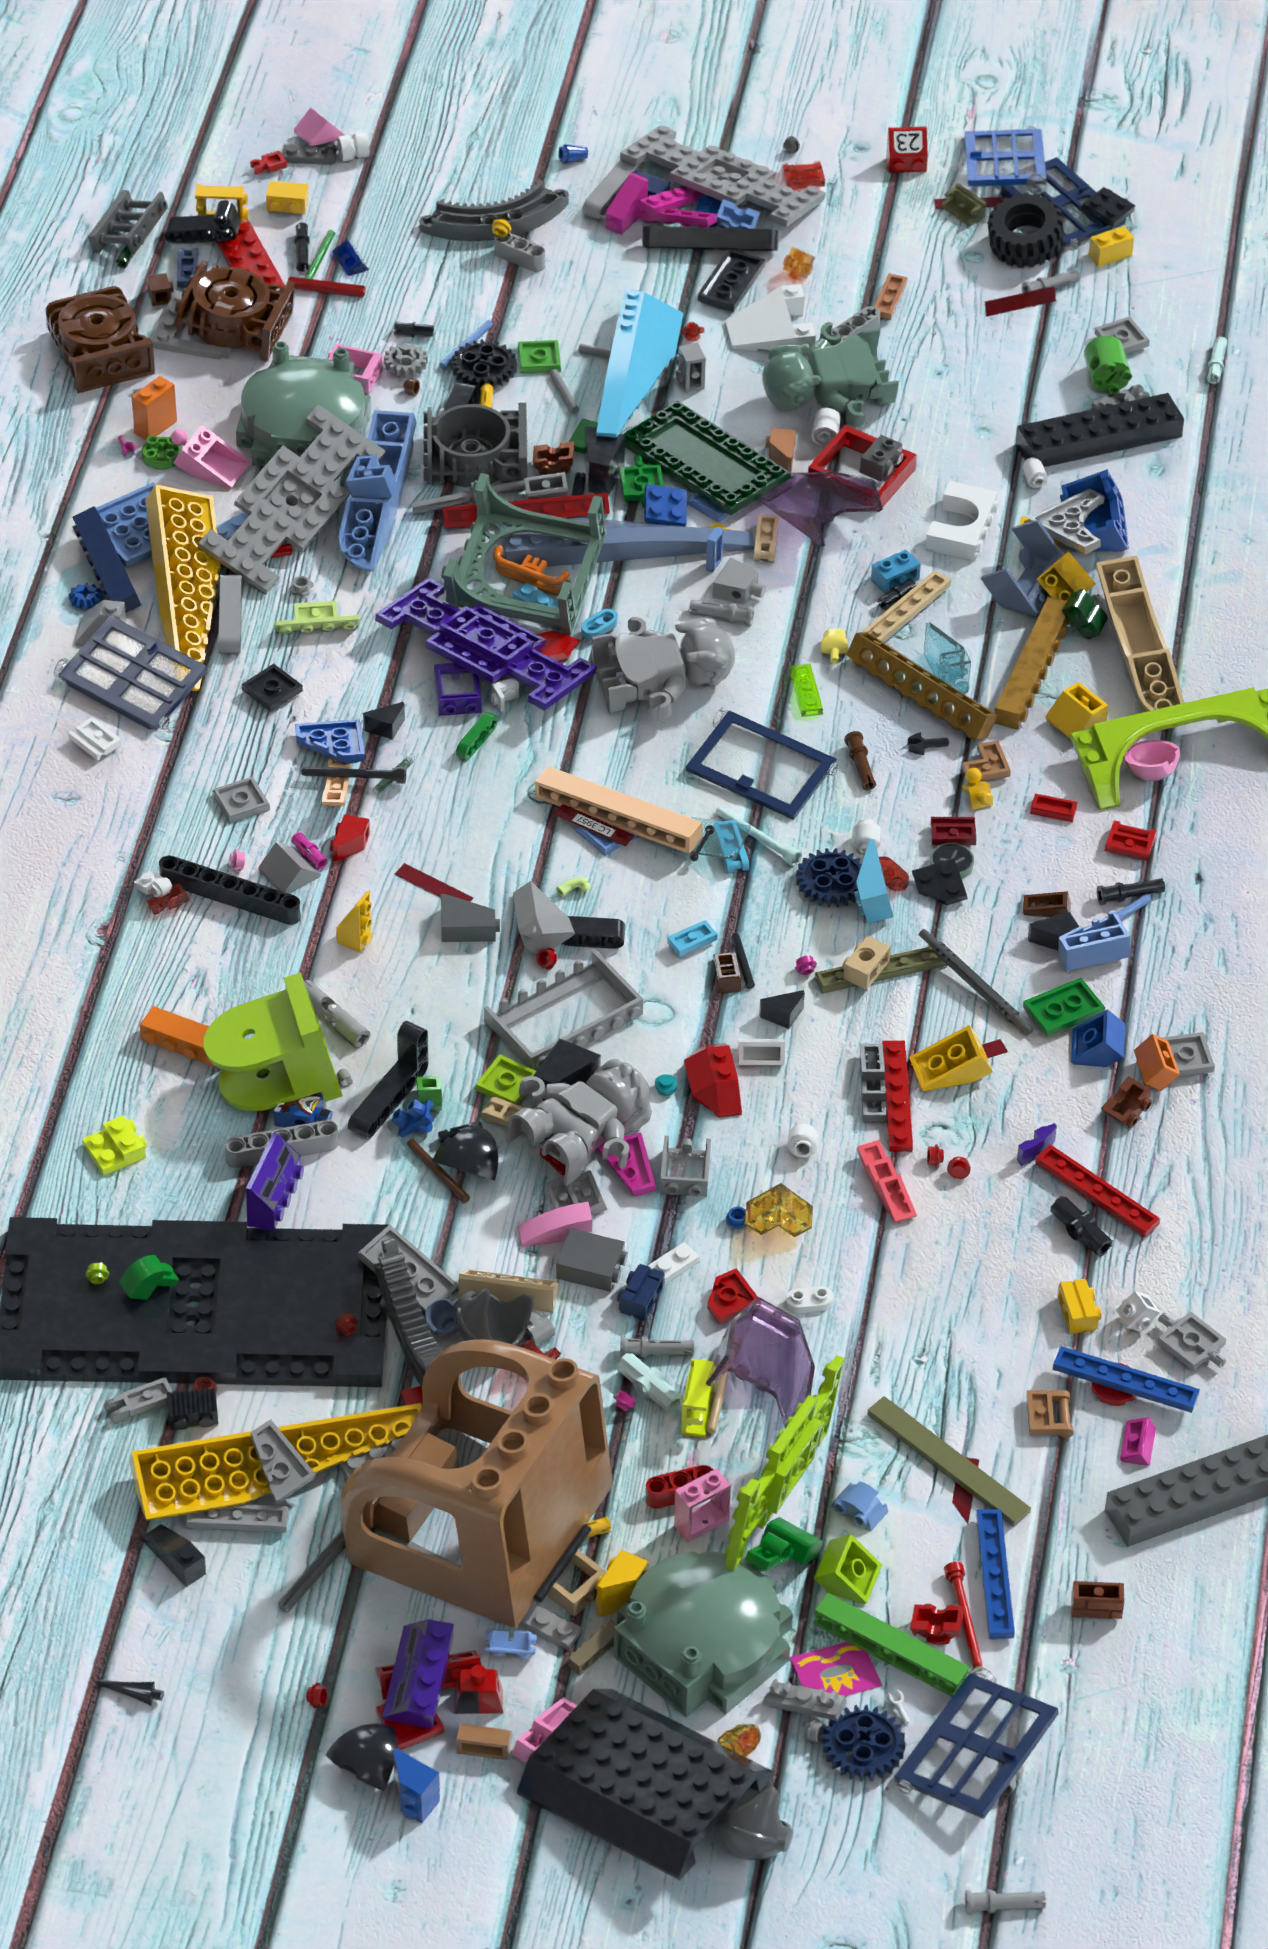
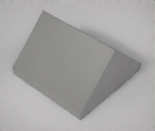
(287, 868)

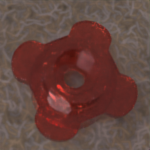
(692, 331)

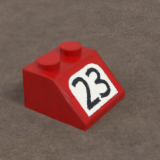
(907, 149)

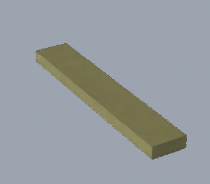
(899, 965)

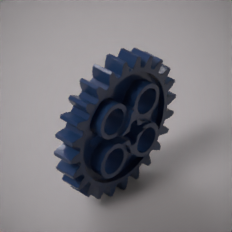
(829, 877)
(864, 1743)

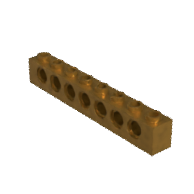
(981, 717)

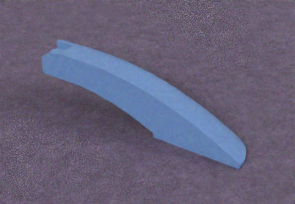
(369, 521)

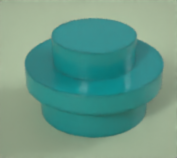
(666, 1084)

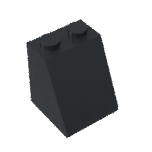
(602, 460)
(568, 1064)

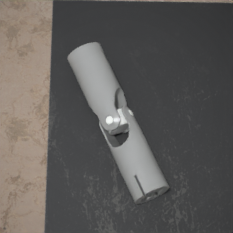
(336, 1016)

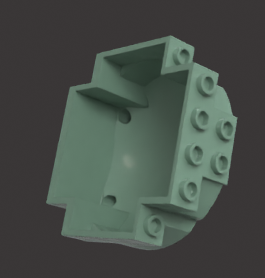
(286, 393)
(703, 1631)

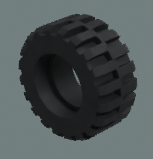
(1028, 248)

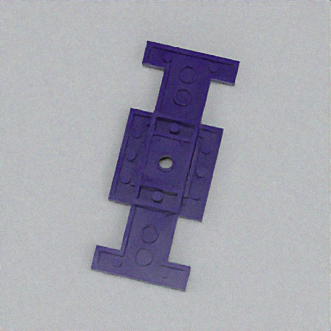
(508, 645)

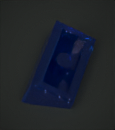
(349, 258)

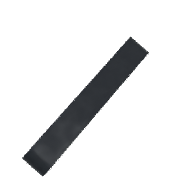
(710, 238)
(231, 890)

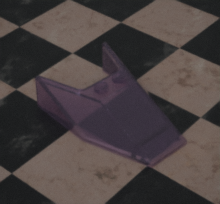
(819, 497)
(769, 1352)

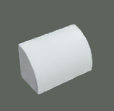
(761, 1051)

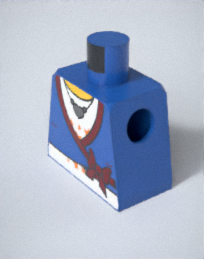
(301, 1111)

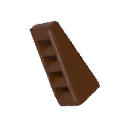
(1060, 901)
(728, 974)

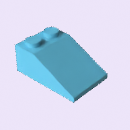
(872, 890)

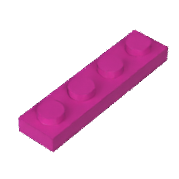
(669, 200)
(684, 217)

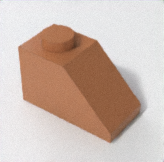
(782, 447)

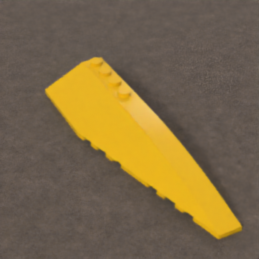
(182, 571)

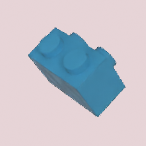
(895, 571)

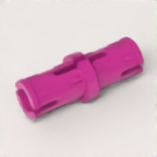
(306, 847)

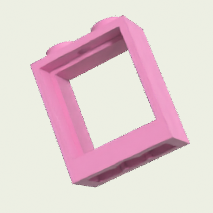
(363, 359)
(715, 1512)

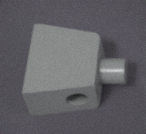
(737, 583)

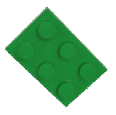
(1063, 1007)

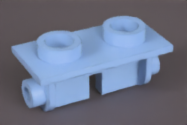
(519, 1645)

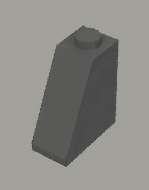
(467, 921)

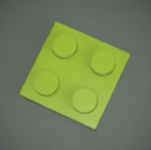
(504, 1079)

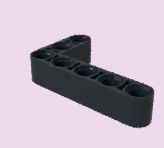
(396, 1084)

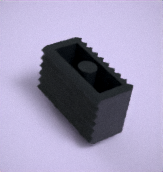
(192, 1408)

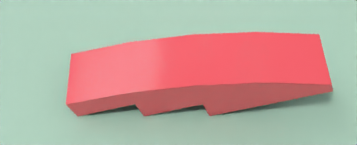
(886, 1181)

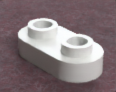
(811, 1299)

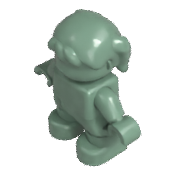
(836, 372)

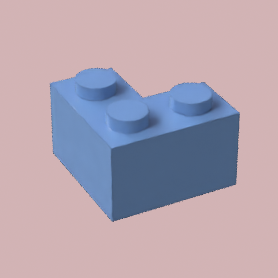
(370, 479)

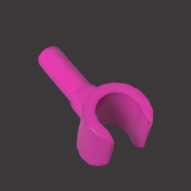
(126, 446)

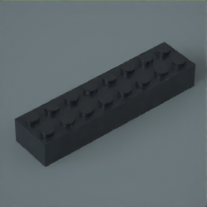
(1100, 430)

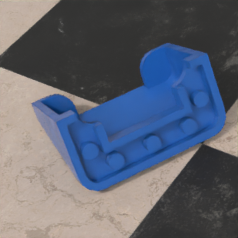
(1107, 519)

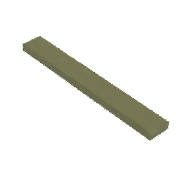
(948, 1460)

